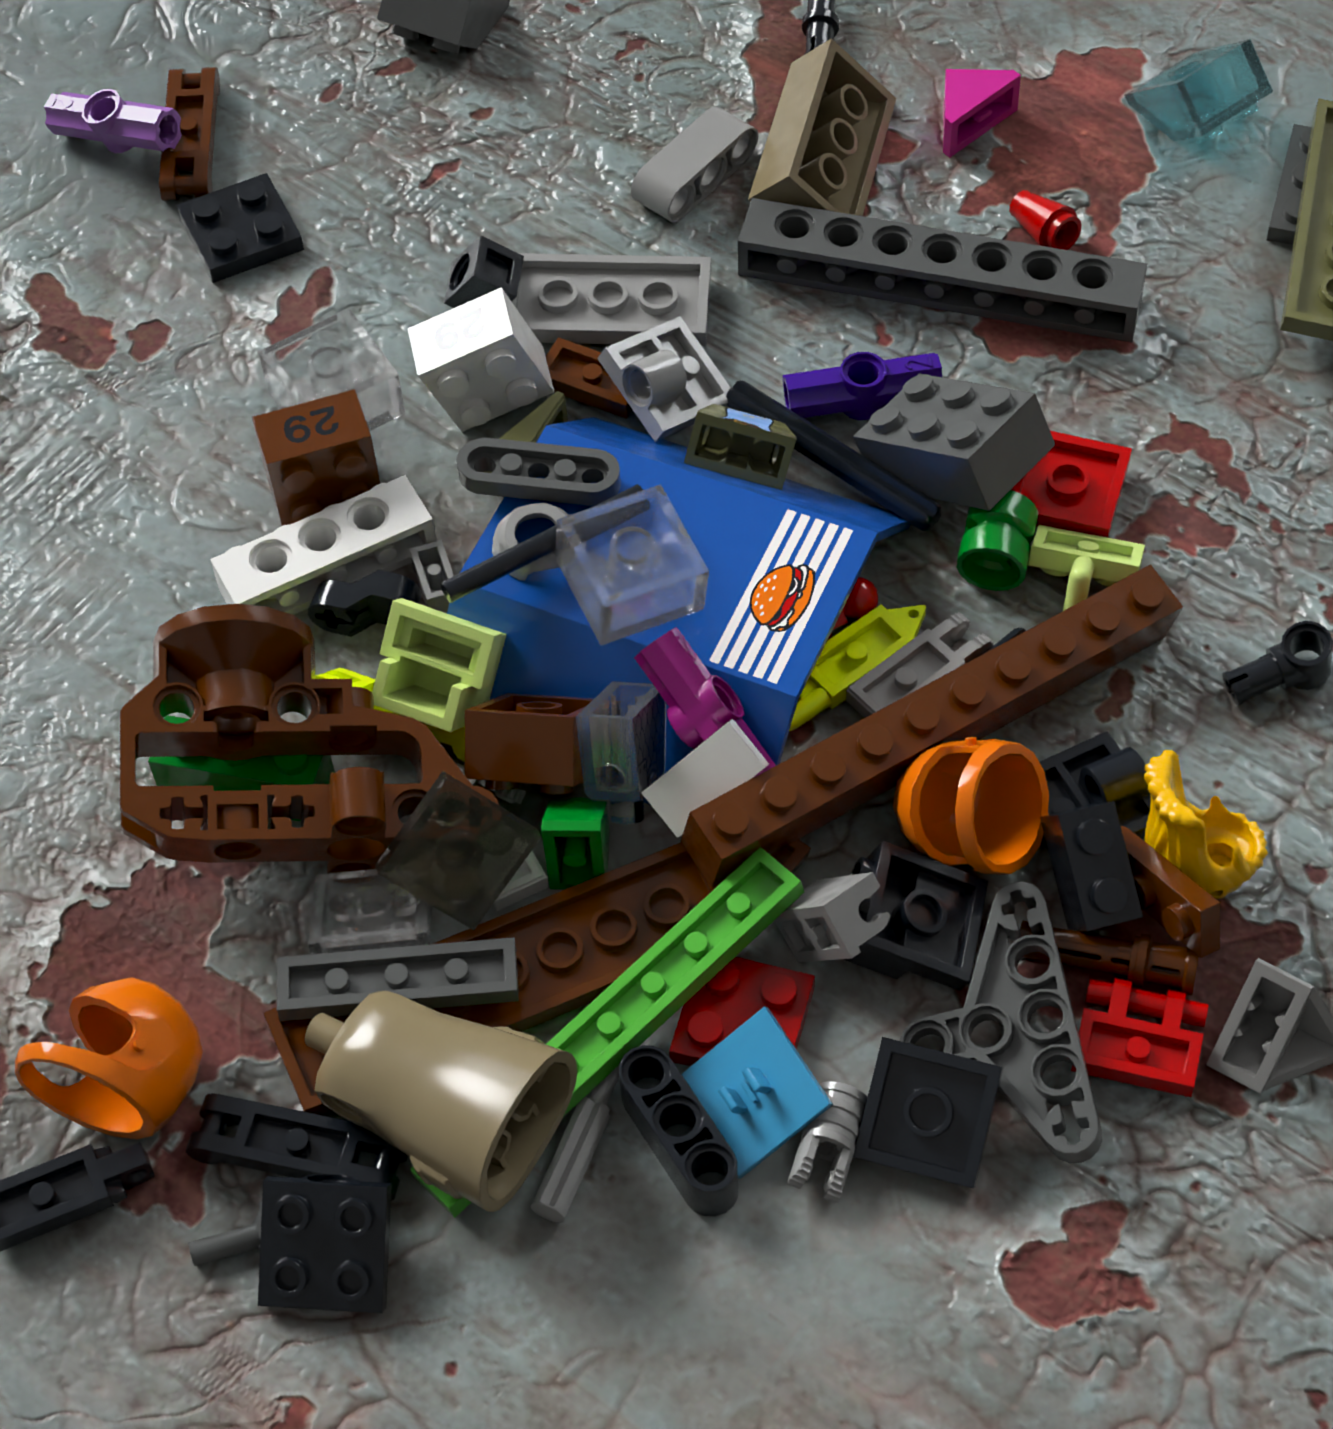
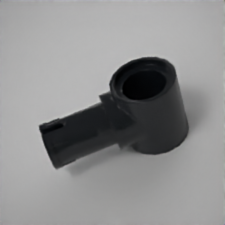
(1282, 667)

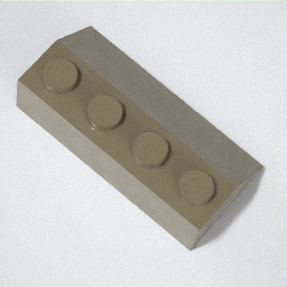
(825, 134)

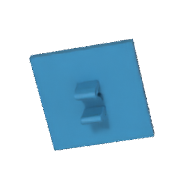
(757, 1089)

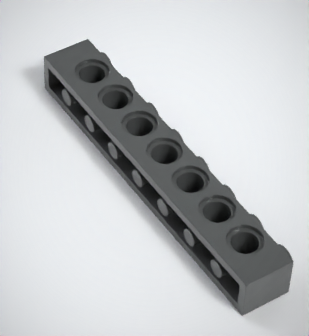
(942, 269)

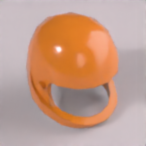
(974, 804)
(136, 1061)

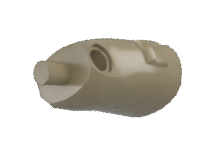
(445, 1091)

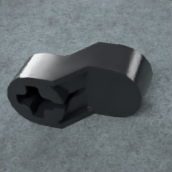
(354, 607)

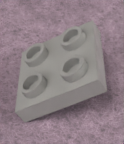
(665, 377)

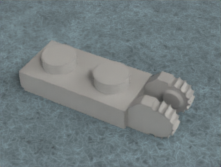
(916, 665)

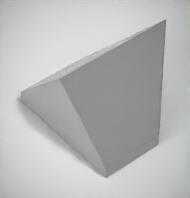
(1274, 1031)

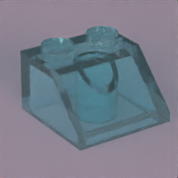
(1203, 92)

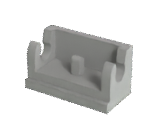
(827, 918)

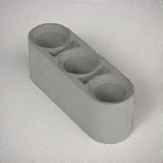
(694, 164)

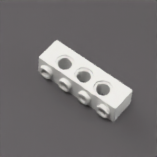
(334, 544)

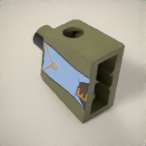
(741, 445)

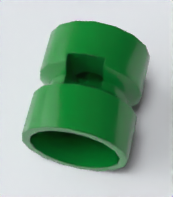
(997, 542)

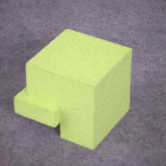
(435, 665)

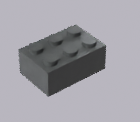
(957, 439)

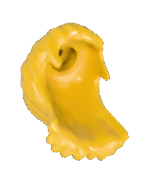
(1207, 845)

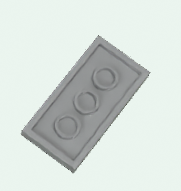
(611, 295)

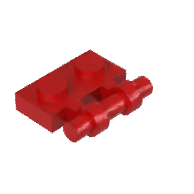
(1139, 1050)

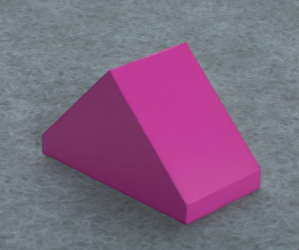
(975, 104)

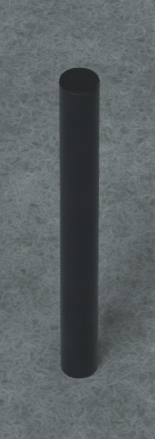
(508, 560)

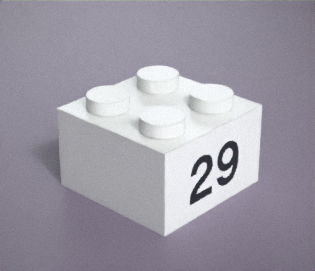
(480, 360)

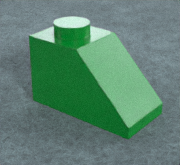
(575, 841)

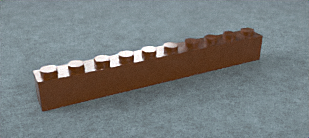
(961, 704)

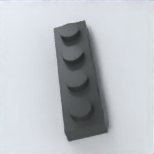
(425, 974)

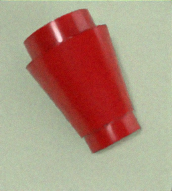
(1046, 220)

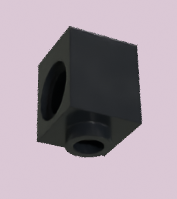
(481, 270)

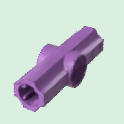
(113, 121)

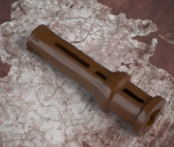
(1138, 959)

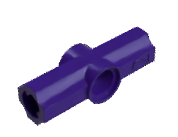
(857, 386)

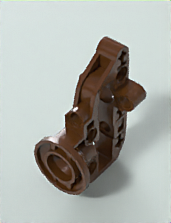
(235, 679)

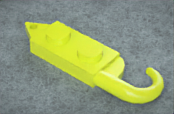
(853, 655)

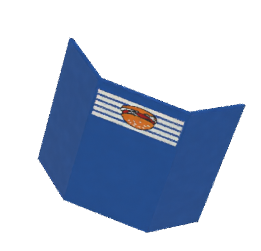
(772, 594)

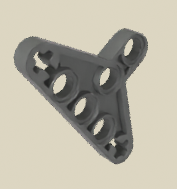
(1009, 998)

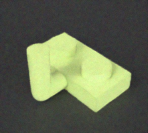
(1083, 558)

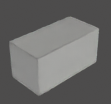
(431, 569)

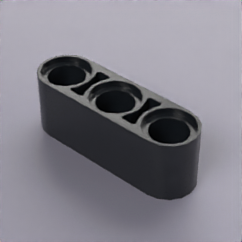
(683, 1156)

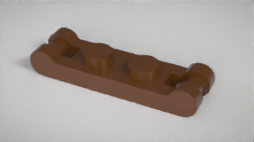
(195, 101)

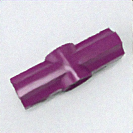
(695, 698)

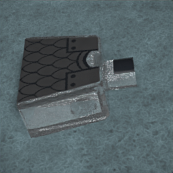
(623, 747)

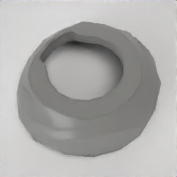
(505, 535)

